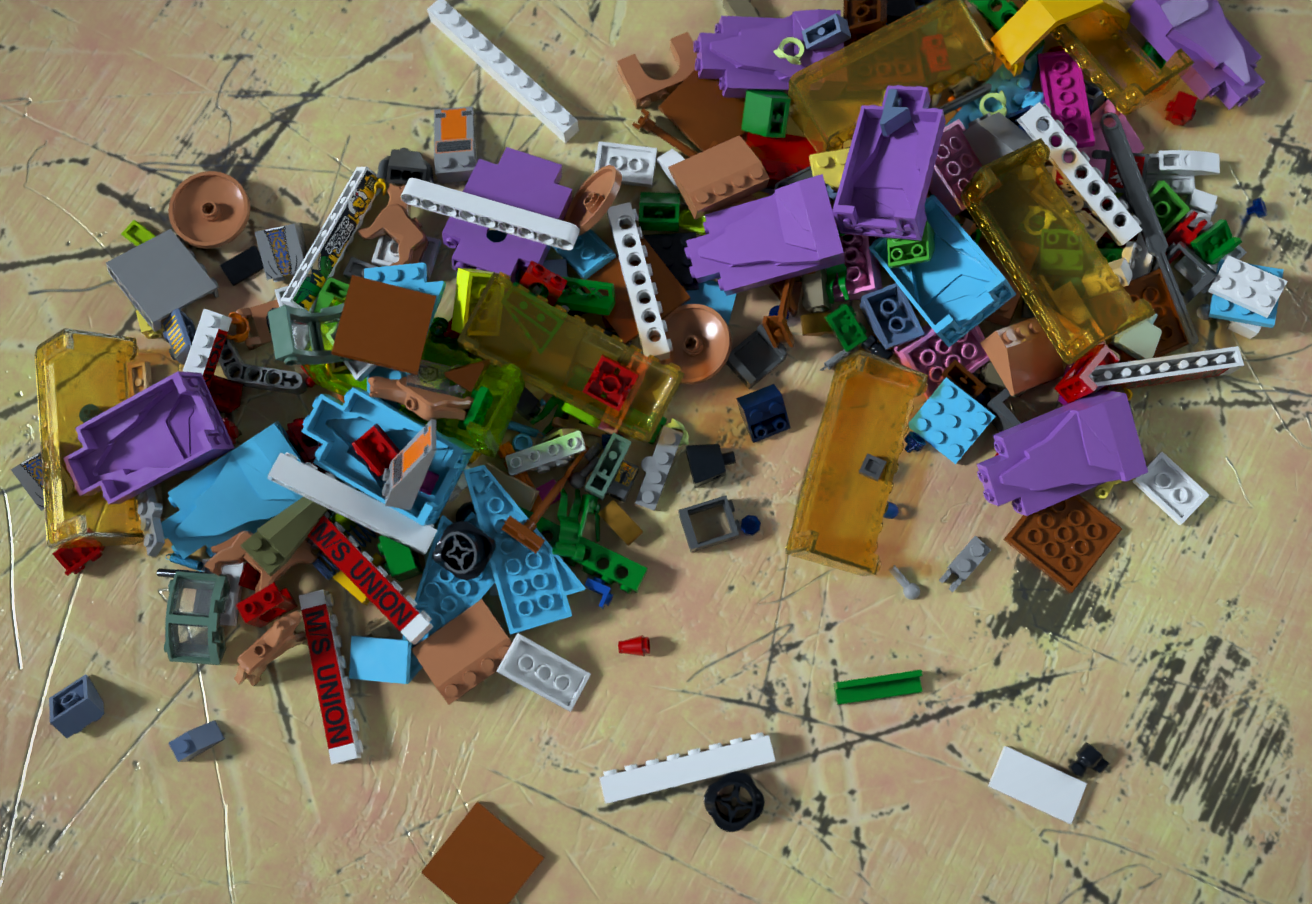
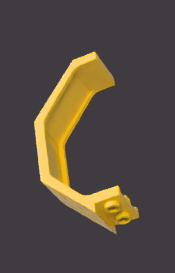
(1038, 19)

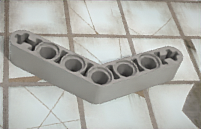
(266, 377)

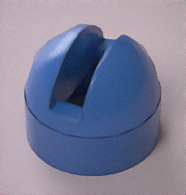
(892, 511)

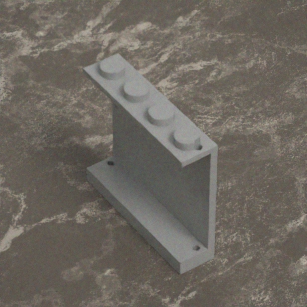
(161, 277)

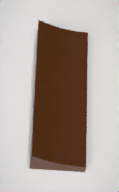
(865, 15)

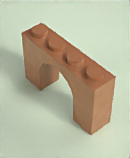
(646, 90)

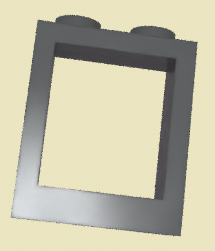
(1202, 283)
(728, 508)

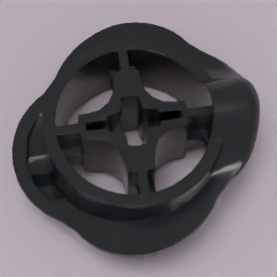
(464, 536)
(730, 823)

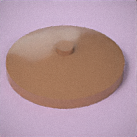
(594, 198)
(209, 209)
(698, 341)

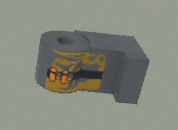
(623, 481)

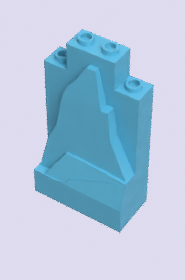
(958, 282)
(341, 423)
(230, 495)

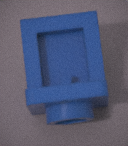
(597, 585)

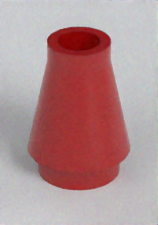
(635, 646)

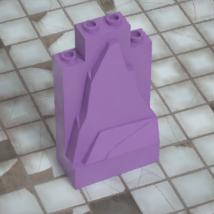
(743, 52)
(1219, 52)
(890, 174)
(768, 239)
(148, 439)
(1063, 453)

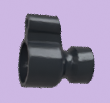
(872, 345)
(1088, 758)

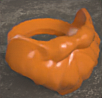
(242, 327)

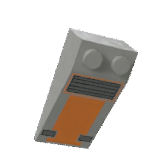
(454, 144)
(409, 469)

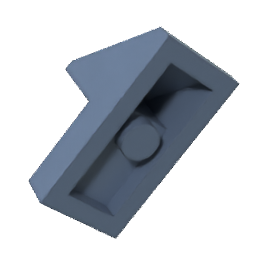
(894, 115)

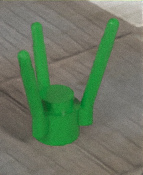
(588, 506)

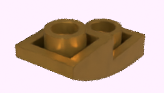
(815, 324)
(620, 522)

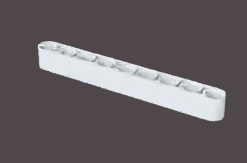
(490, 214)

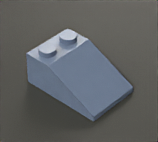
(891, 316)

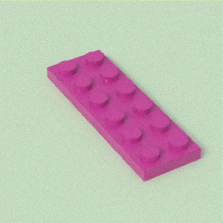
(1066, 96)

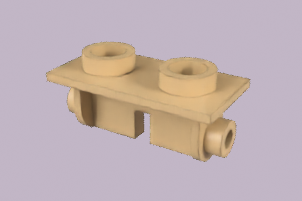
(378, 627)

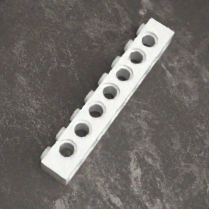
(618, 216)
(1130, 226)

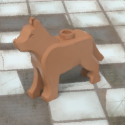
(399, 226)
(422, 402)
(232, 553)
(269, 647)

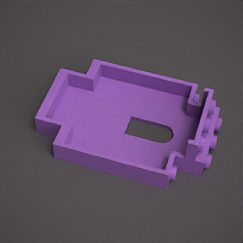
(518, 182)

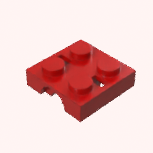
(614, 385)

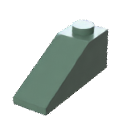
(607, 466)

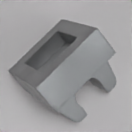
(872, 467)

